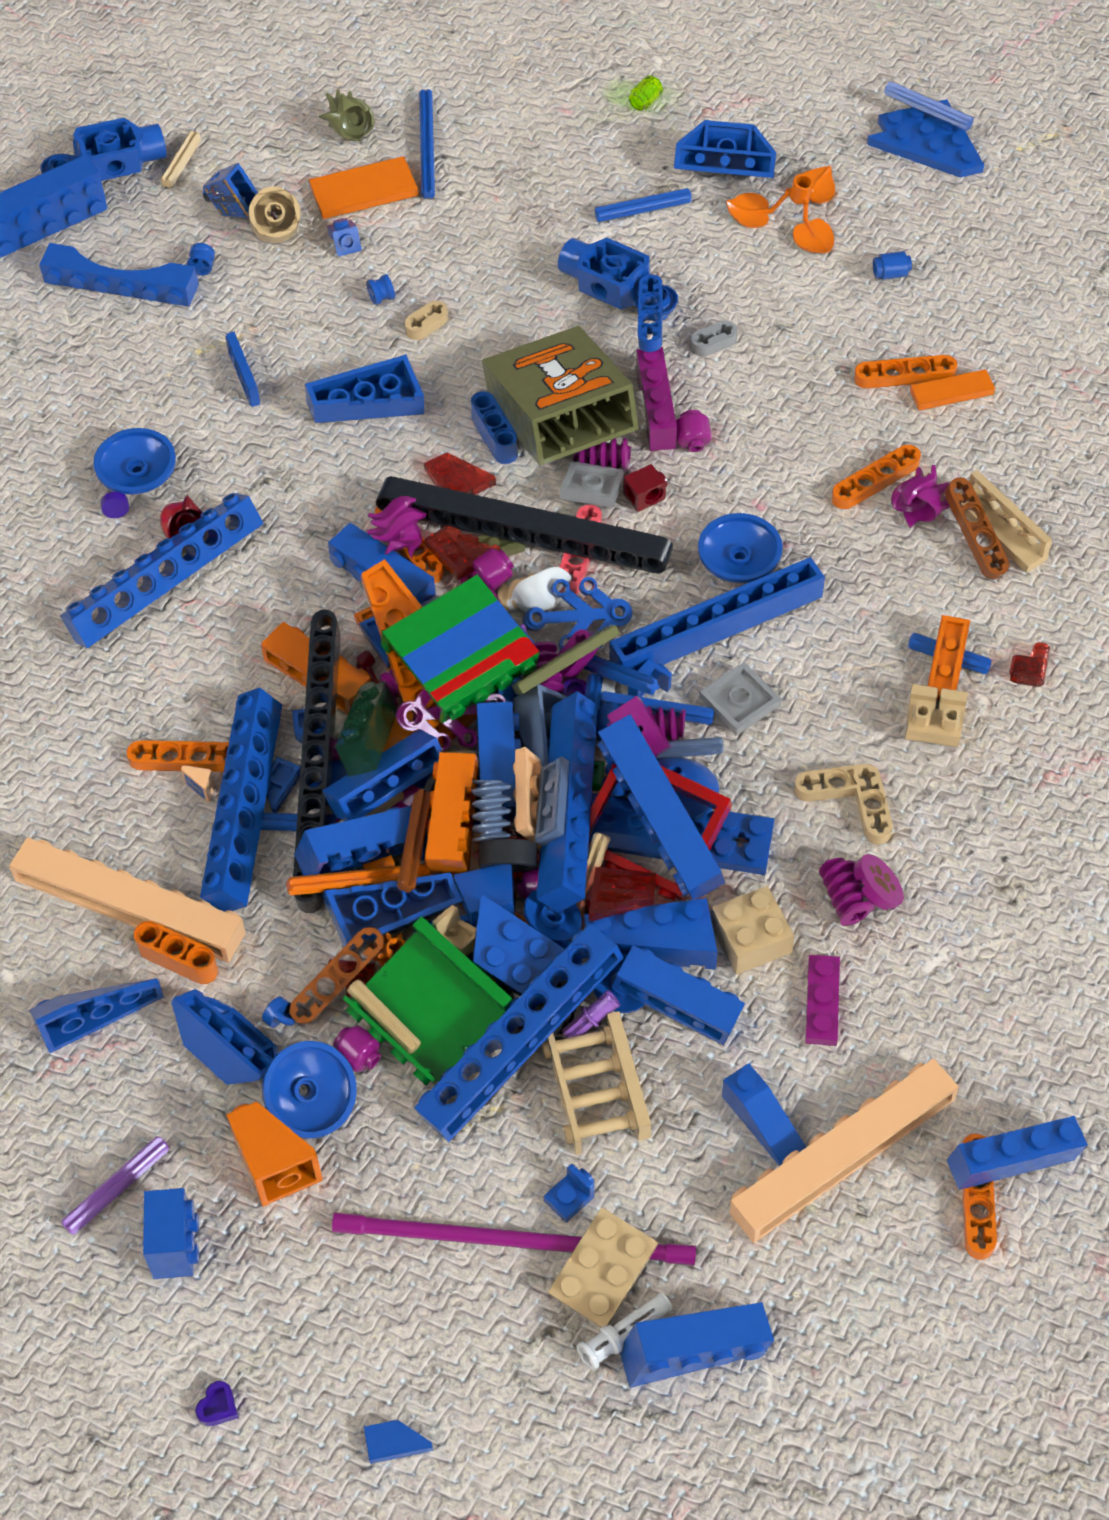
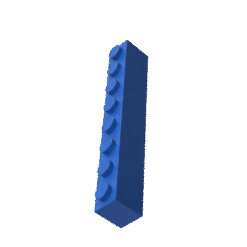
(720, 616)
(565, 858)

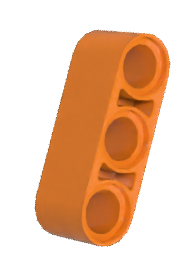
(183, 963)

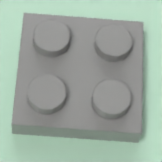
(591, 484)
(740, 698)

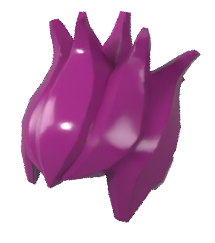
(920, 497)
(398, 525)

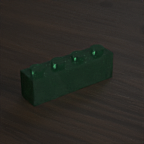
(366, 728)

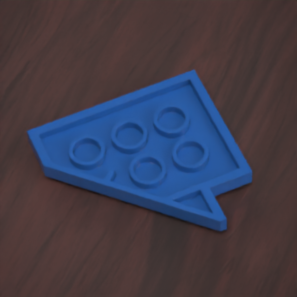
(927, 141)

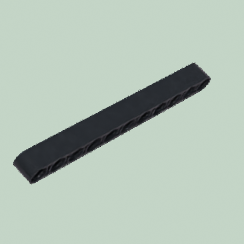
(531, 525)
(321, 743)

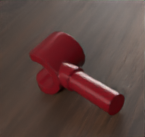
(365, 661)

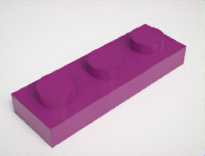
(822, 1000)

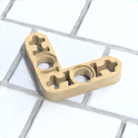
(855, 787)

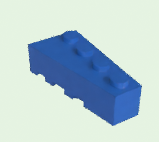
(367, 393)
(353, 842)
(388, 907)
(694, 1342)

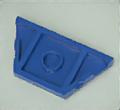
(510, 948)

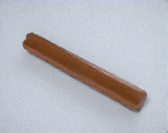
(414, 841)

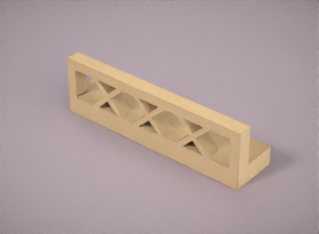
(1016, 541)

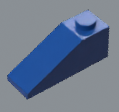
(761, 1113)

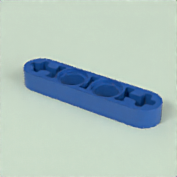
(650, 313)

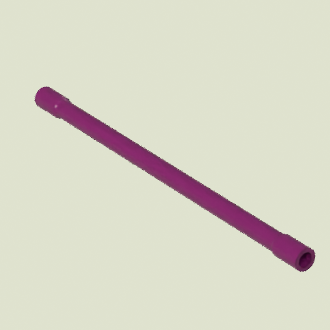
(361, 1224)

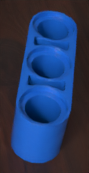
(494, 427)

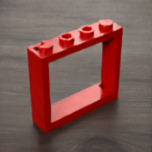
(682, 785)

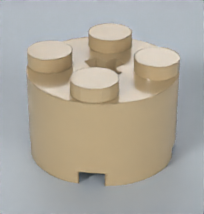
(284, 205)

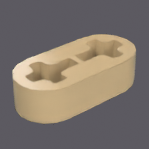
(426, 320)

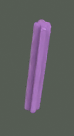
(115, 1185)

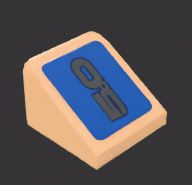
(199, 780)

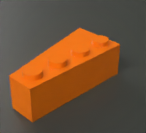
(451, 814)

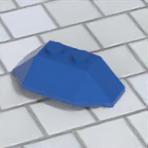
(726, 150)
(222, 1038)

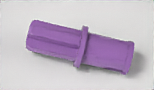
(592, 1015)

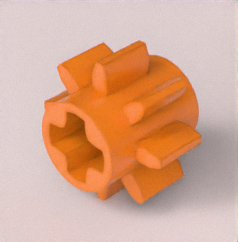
(386, 953)

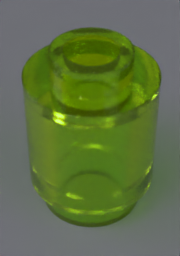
(645, 93)

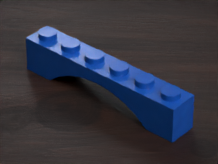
(167, 283)

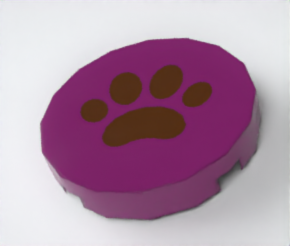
(879, 882)

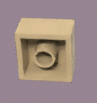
(752, 930)

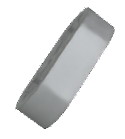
(714, 338)

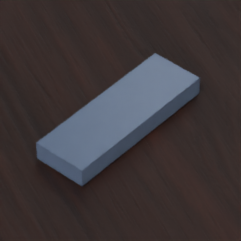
(552, 801)

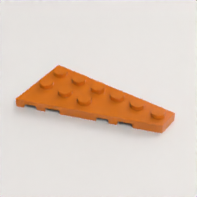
(390, 603)

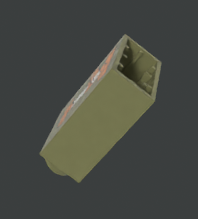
(561, 394)

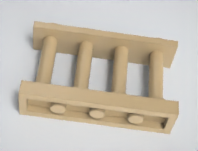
(627, 1090)

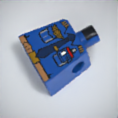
(230, 191)

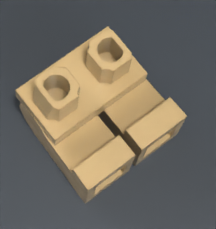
(934, 725)

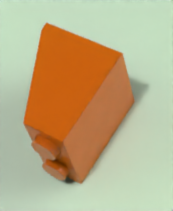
(272, 1153)

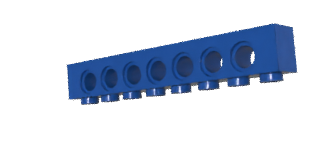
(243, 521)
(241, 801)
(517, 1048)

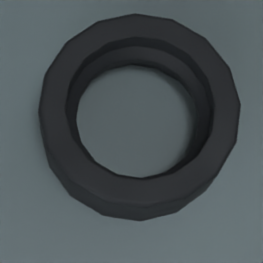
(517, 852)

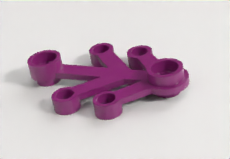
(421, 714)

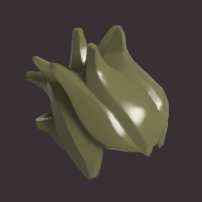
(349, 116)

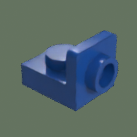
(571, 1193)

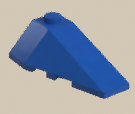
(84, 1012)

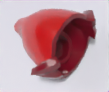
(177, 515)

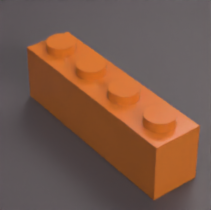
(289, 650)

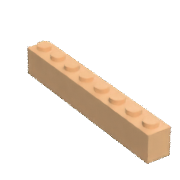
(125, 897)
(842, 1150)

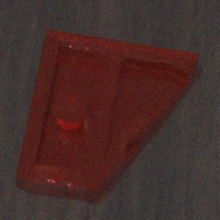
(458, 475)

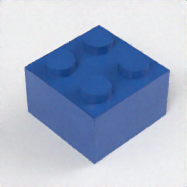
(170, 1233)

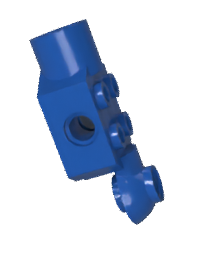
(113, 147)
(611, 272)

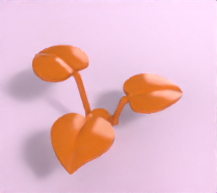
(812, 185)

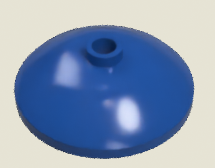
(134, 461)
(743, 538)
(696, 772)
(328, 1083)

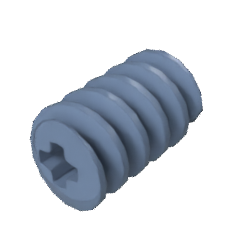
(491, 810)

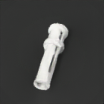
(609, 1334)

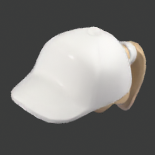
(532, 590)

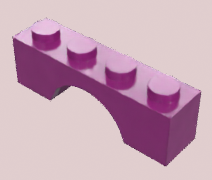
(657, 397)

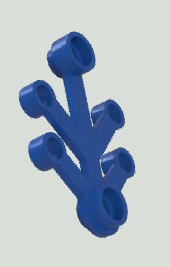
(583, 613)

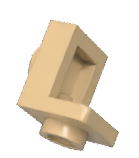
(455, 930)

